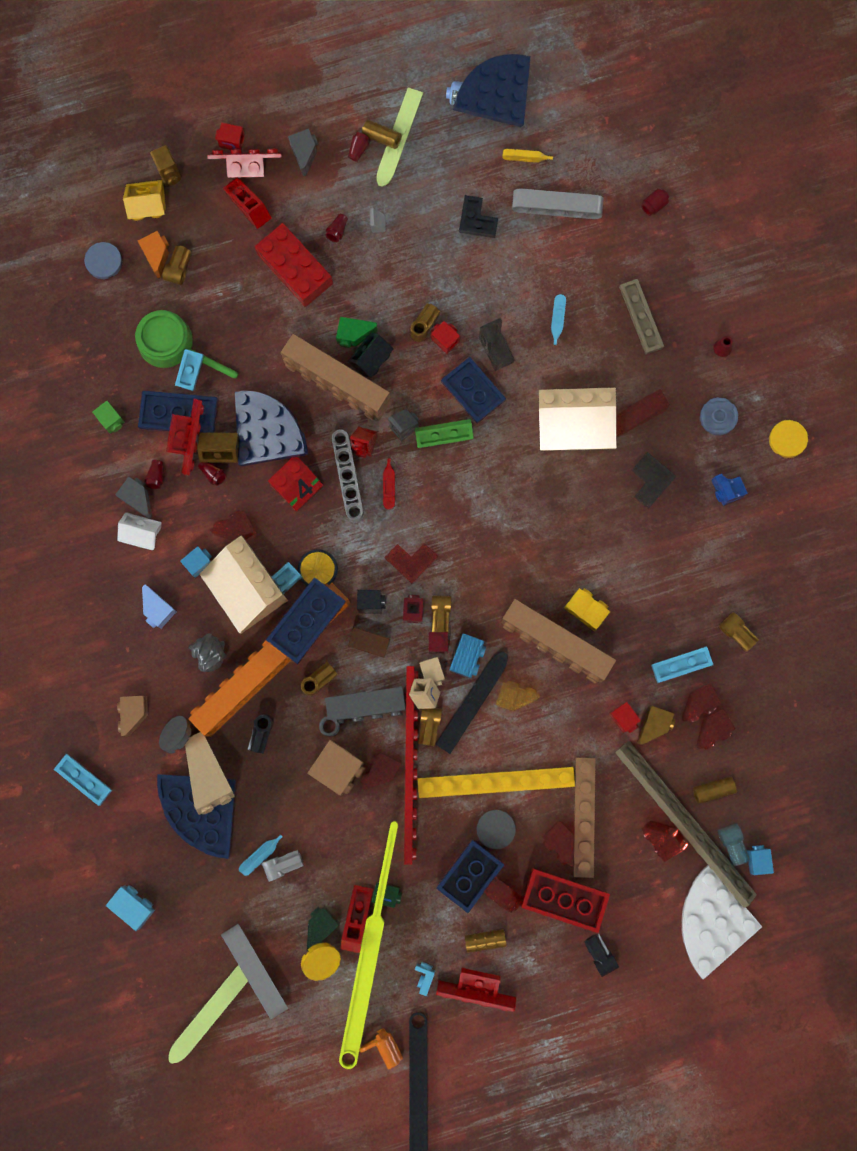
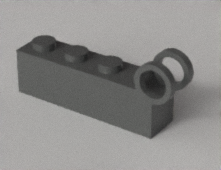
(361, 705)

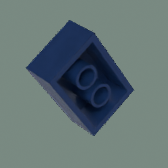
(469, 876)

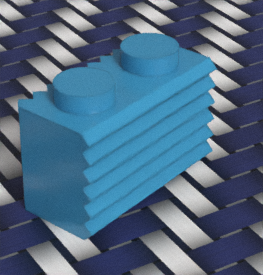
(467, 655)

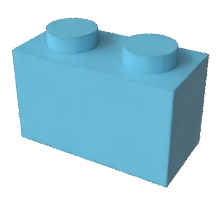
(130, 907)

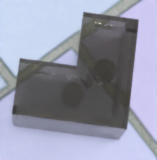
(495, 345)
(656, 478)

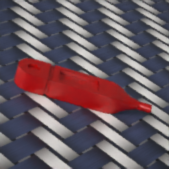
(389, 486)

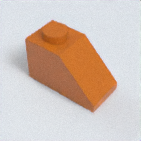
(155, 251)

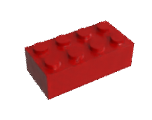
(294, 265)
(565, 900)

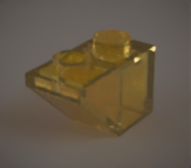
(514, 698)

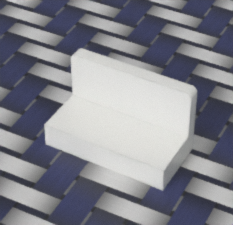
(138, 531)

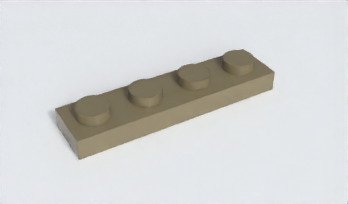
(641, 316)

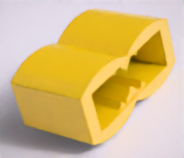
(587, 609)

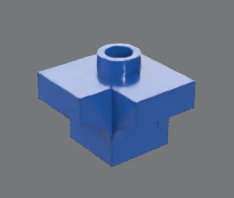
(728, 489)

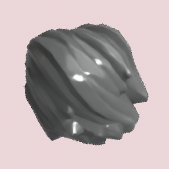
(209, 652)

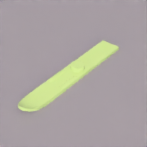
(402, 125)
(207, 1015)

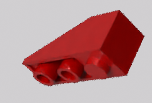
(363, 441)

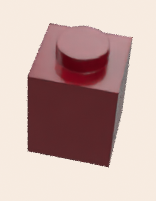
(438, 642)

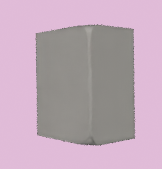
(377, 221)

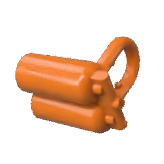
(387, 1048)

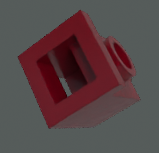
(409, 617)

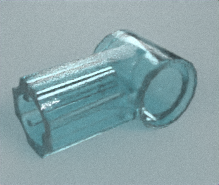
(733, 840)

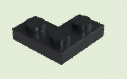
(473, 222)

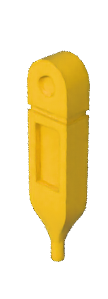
(524, 155)

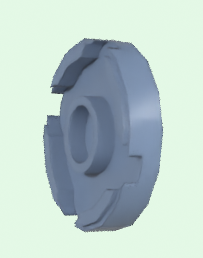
(103, 260)
(719, 416)

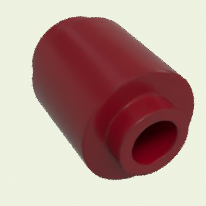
(655, 202)

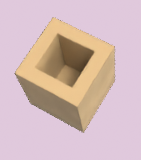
(432, 670)
(424, 693)

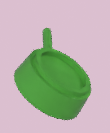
(164, 337)

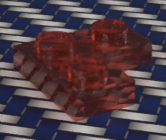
(411, 566)

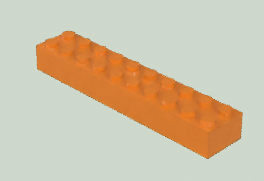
(244, 684)

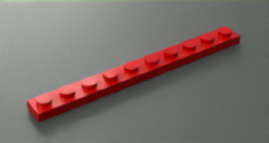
(410, 772)

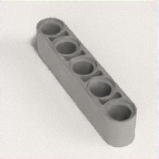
(557, 203)
(344, 467)
(254, 971)

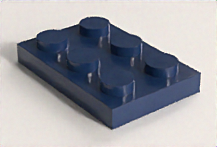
(473, 390)

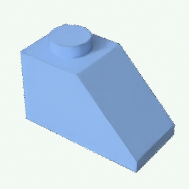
(155, 608)

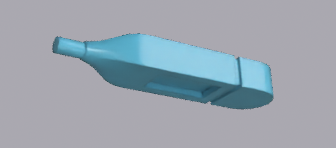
(558, 316)
(259, 856)

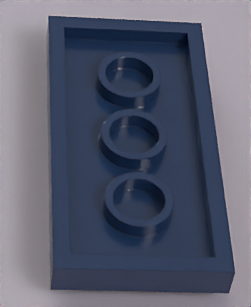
(158, 408)
(306, 620)

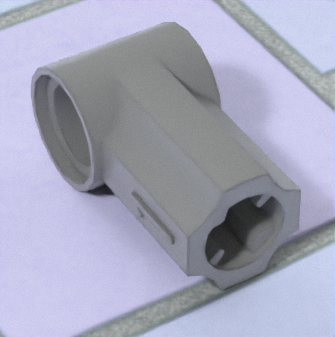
(279, 866)

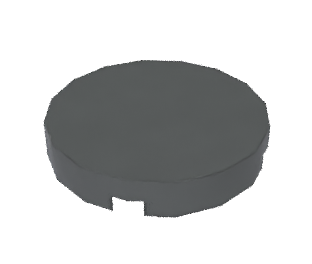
(175, 734)
(496, 829)

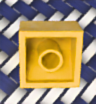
(144, 200)

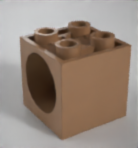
(337, 768)

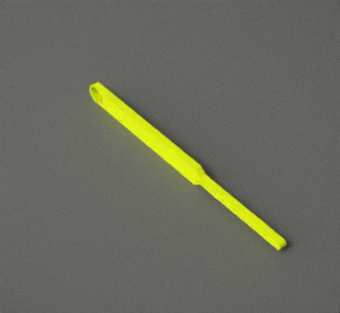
(367, 962)

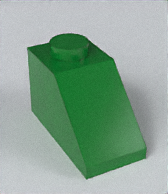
(354, 331)

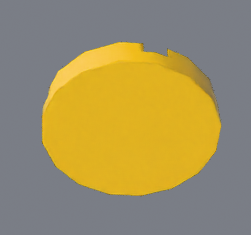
(788, 439)
(320, 961)

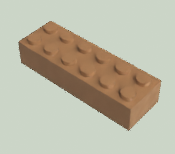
(335, 377)
(558, 641)

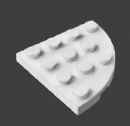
(713, 923)

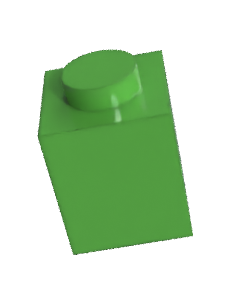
(108, 417)

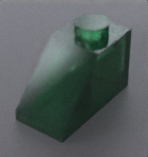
(320, 926)

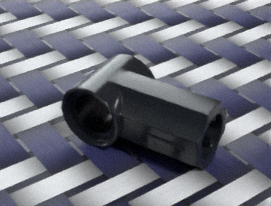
(259, 735)
(602, 957)

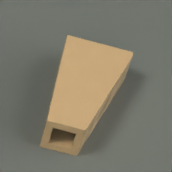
(206, 776)

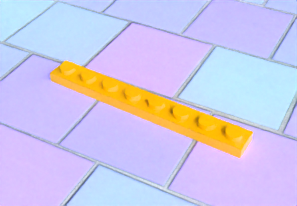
(496, 782)

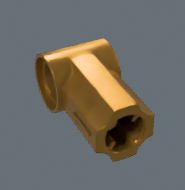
(176, 269)
(424, 321)
(440, 608)
(735, 628)
(320, 678)
(430, 721)

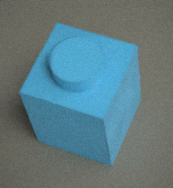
(196, 561)
(760, 860)

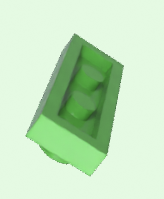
(444, 433)

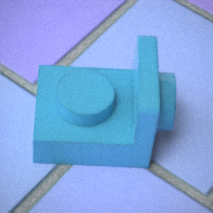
(425, 981)

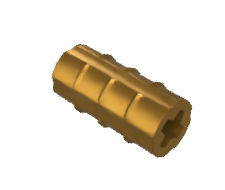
(382, 134)
(714, 790)
(485, 941)

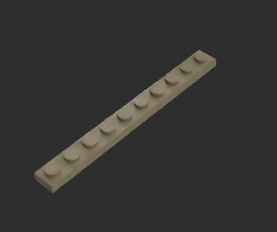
(686, 824)

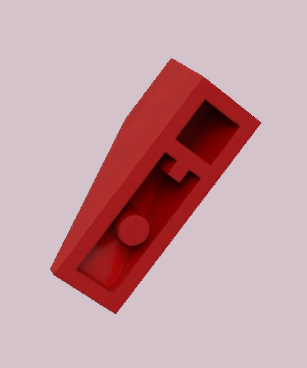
(248, 203)
(356, 919)

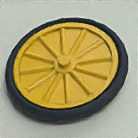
(319, 565)

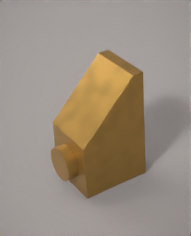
(656, 724)

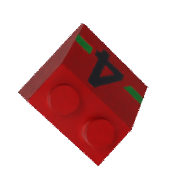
(295, 483)

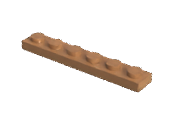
(584, 817)

